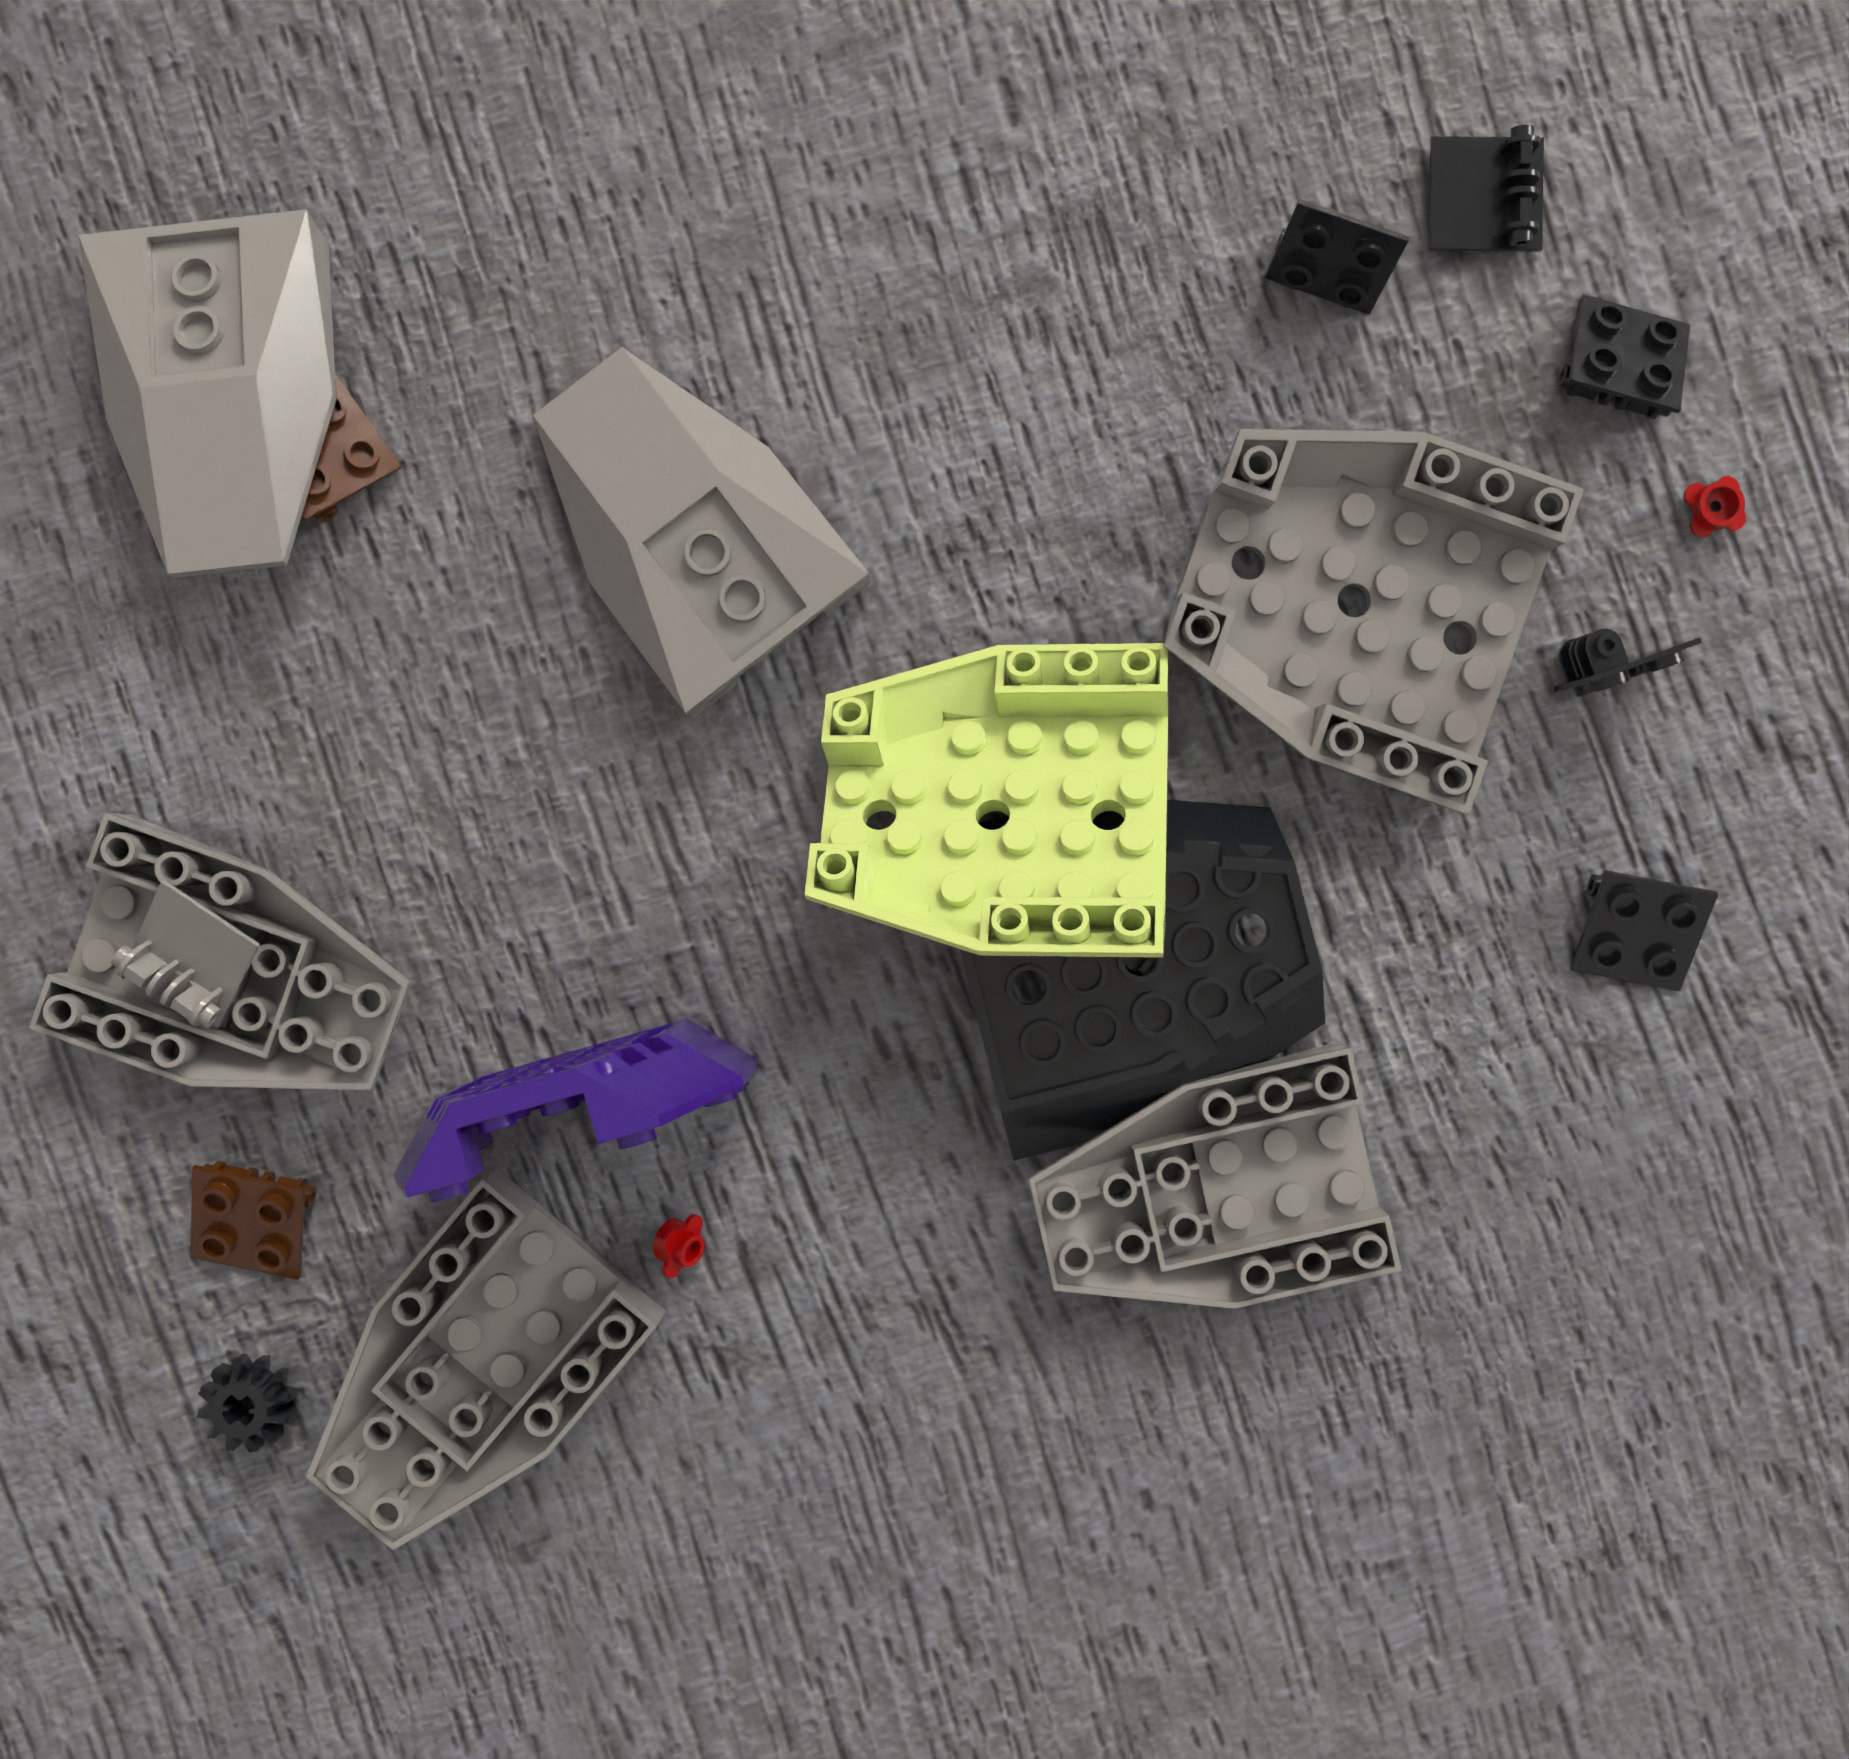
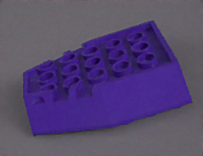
(627, 1087)

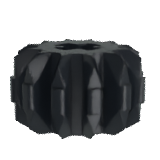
(232, 1417)

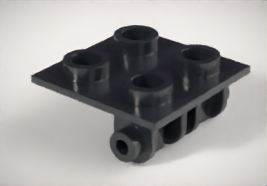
(1487, 192)
(1335, 256)
(1627, 357)
(1600, 661)
(1642, 929)

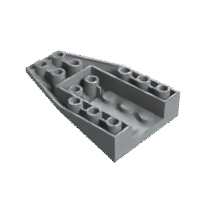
(216, 379)
(689, 527)
(307, 1012)
(1223, 1191)
(475, 1363)

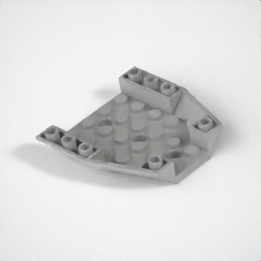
(1428, 542)

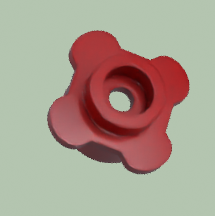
(1730, 501)
(679, 1244)

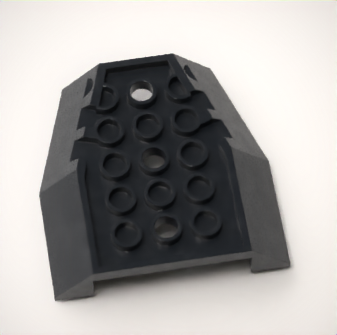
(1120, 1040)

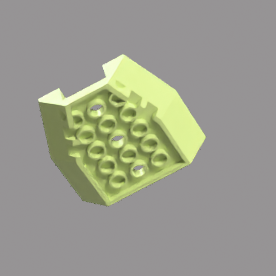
(1019, 733)

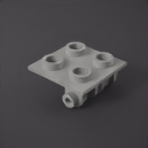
(188, 957)

